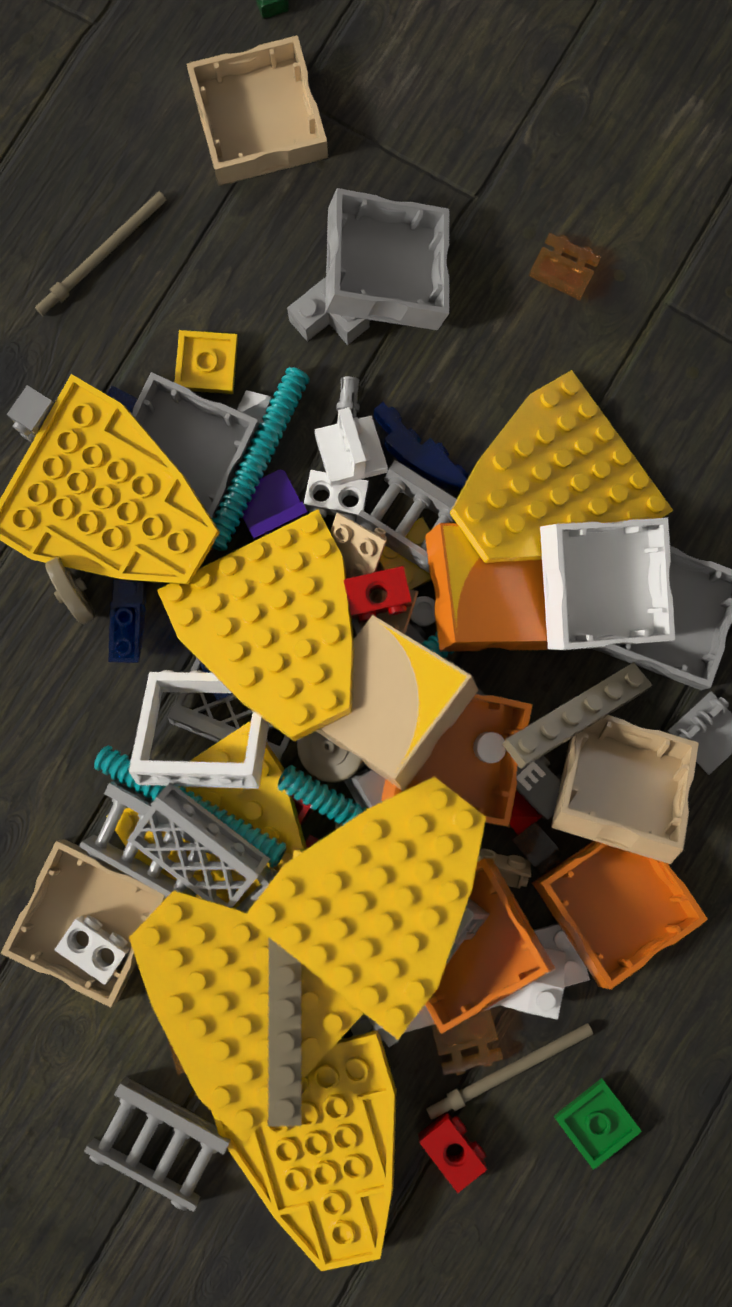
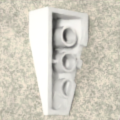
(543, 995)

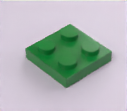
(597, 1123)

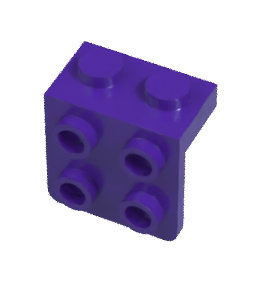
(272, 505)

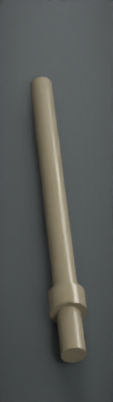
(60, 291)
(457, 1099)

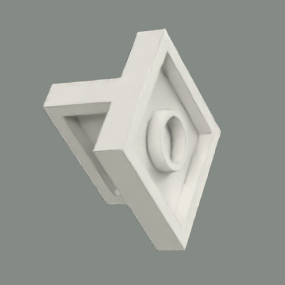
(350, 449)

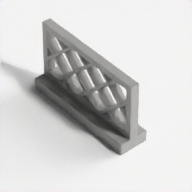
(211, 728)
(209, 835)

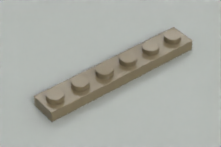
(576, 715)
(284, 1038)

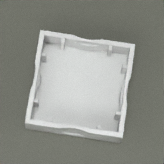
(607, 583)

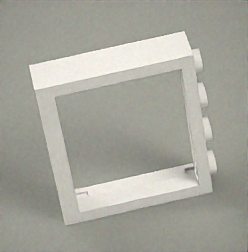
(192, 773)

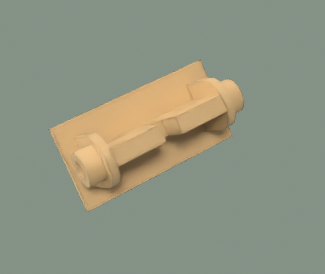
(512, 868)

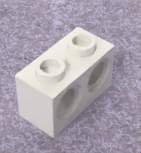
(333, 505)
(89, 956)

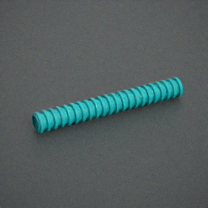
(258, 455)
(118, 766)
(318, 796)

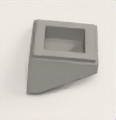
(254, 405)

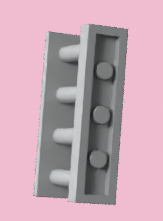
(424, 496)
(101, 849)
(158, 1111)

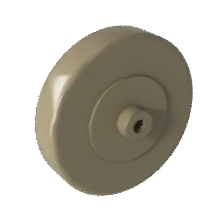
(70, 591)
(327, 760)

